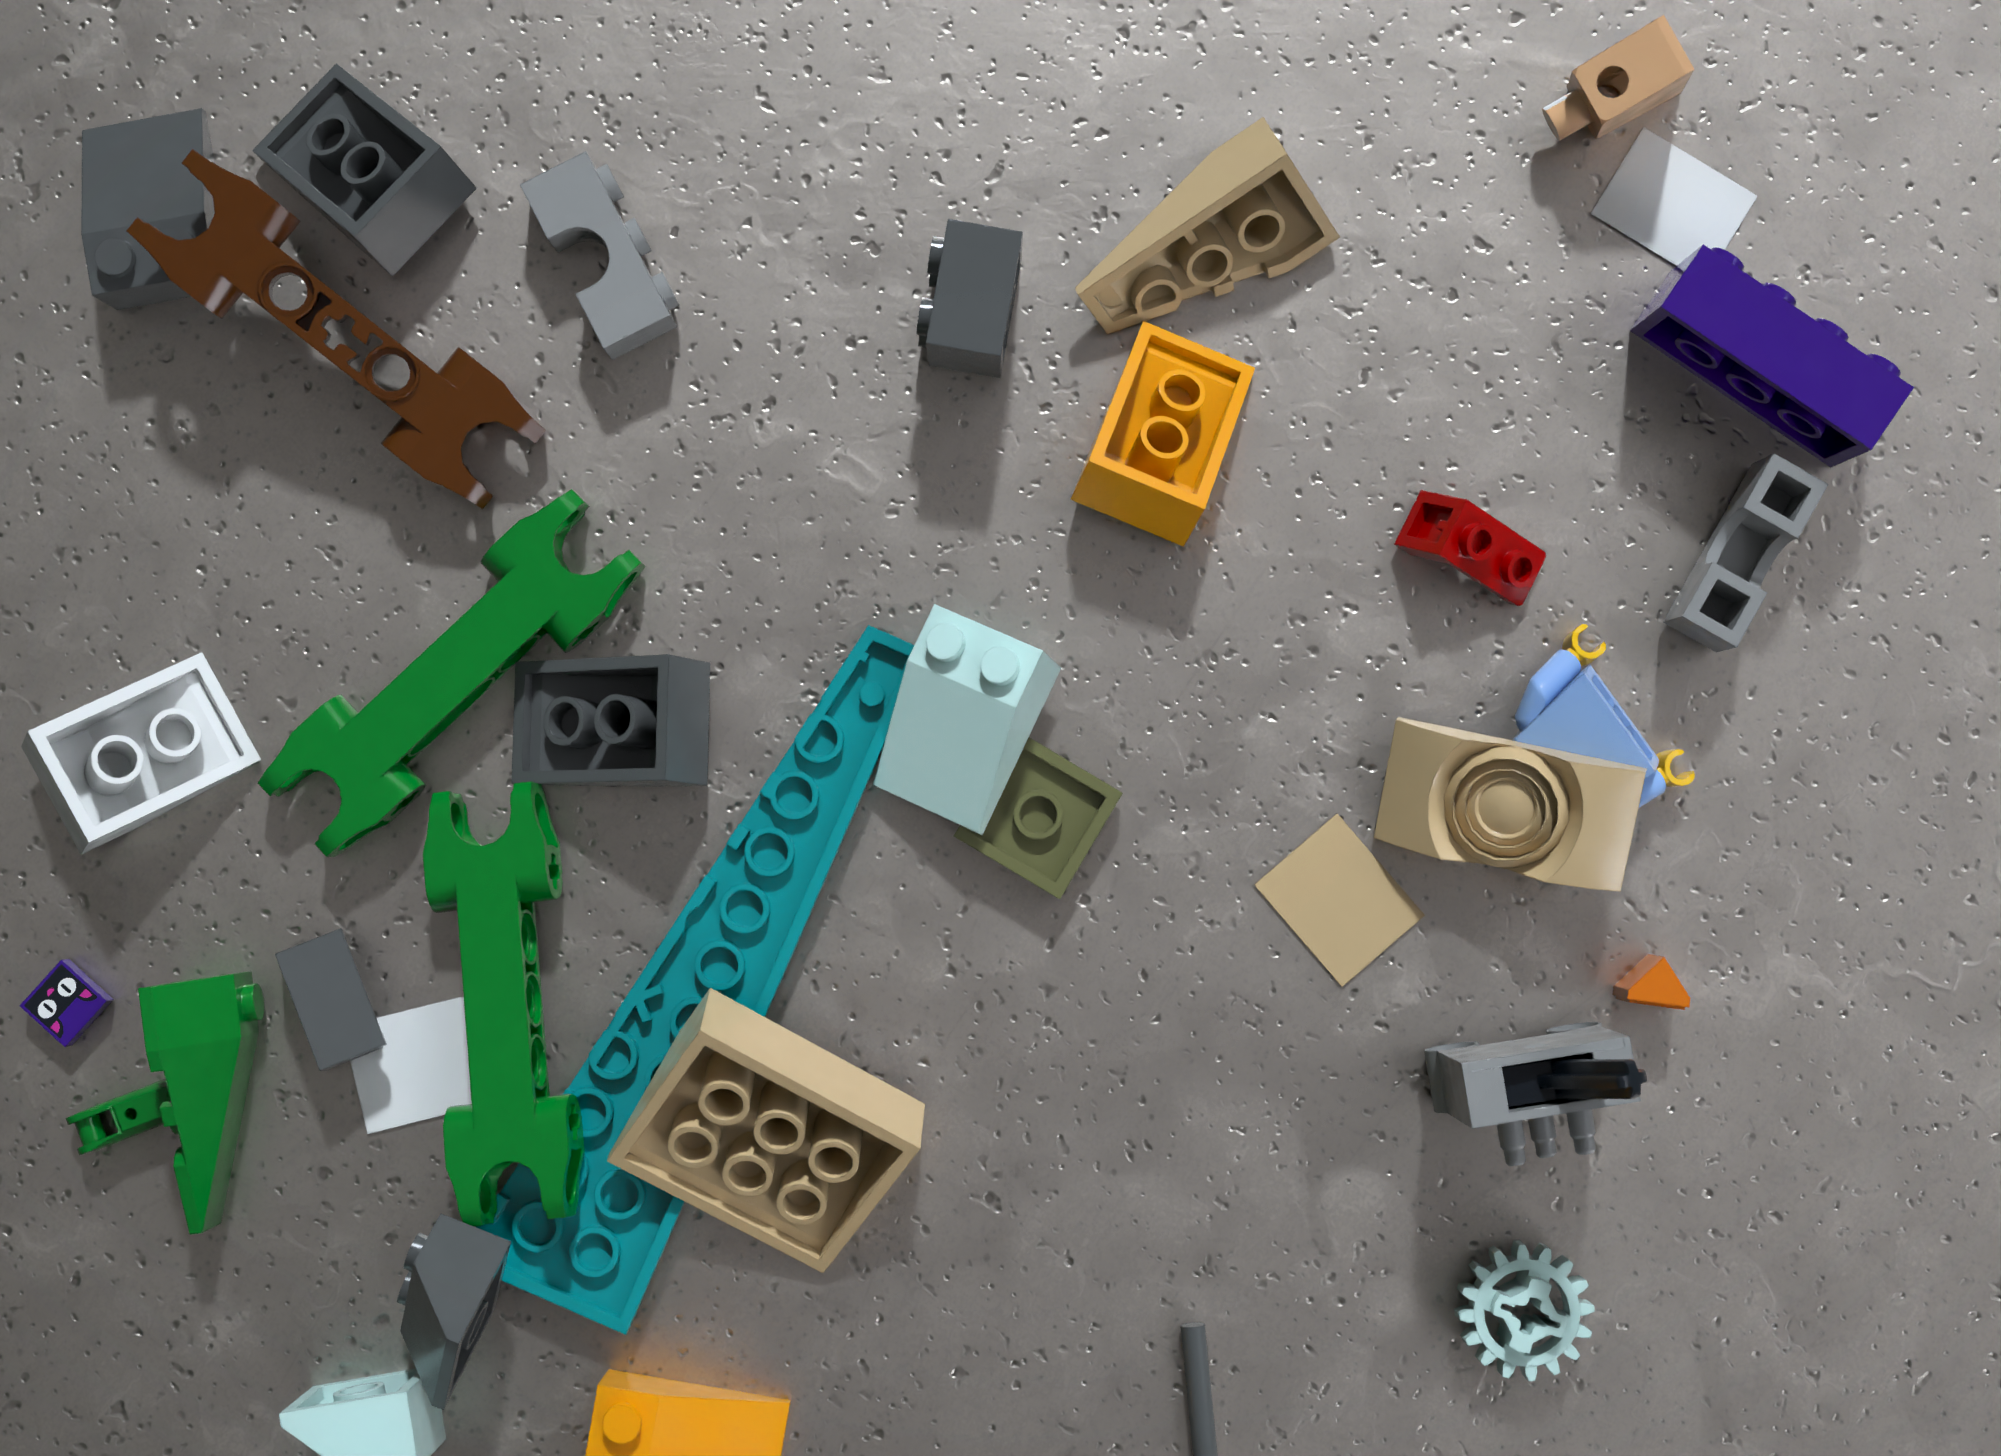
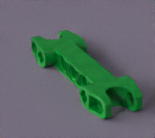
(372, 748)
(506, 1043)

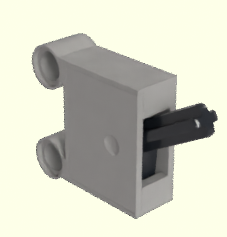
(1534, 1079)

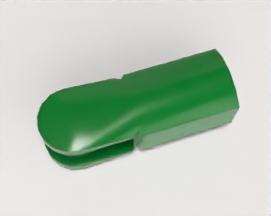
(131, 1113)

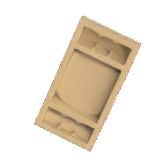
(1509, 805)

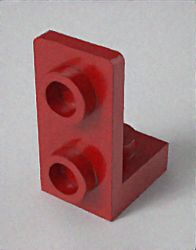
(1473, 543)

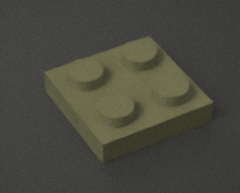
(1045, 819)

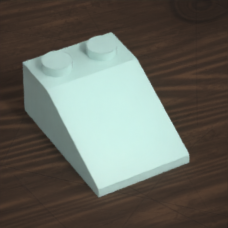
(962, 717)

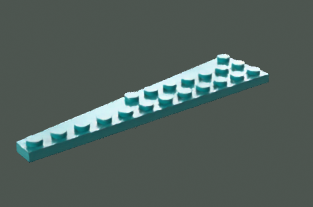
(727, 938)

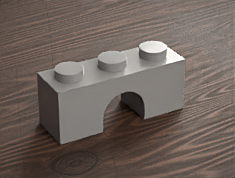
(578, 206)
(1727, 578)

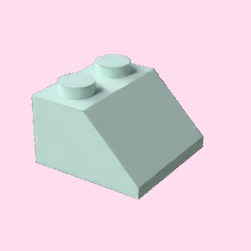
(367, 1417)

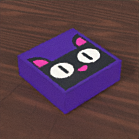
(66, 1002)

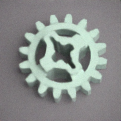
(1520, 1334)

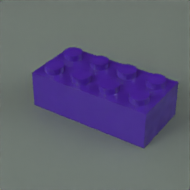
(1772, 356)

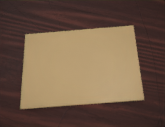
(1339, 900)

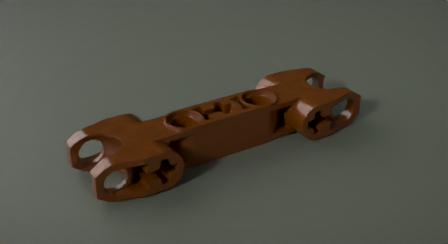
(245, 256)

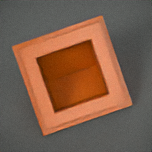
(1652, 984)

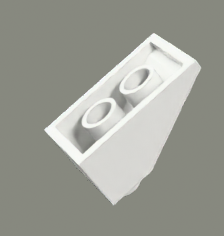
(139, 752)

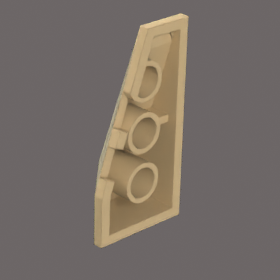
(1223, 223)

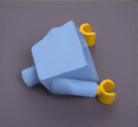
(1583, 717)

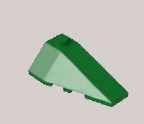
(206, 1045)

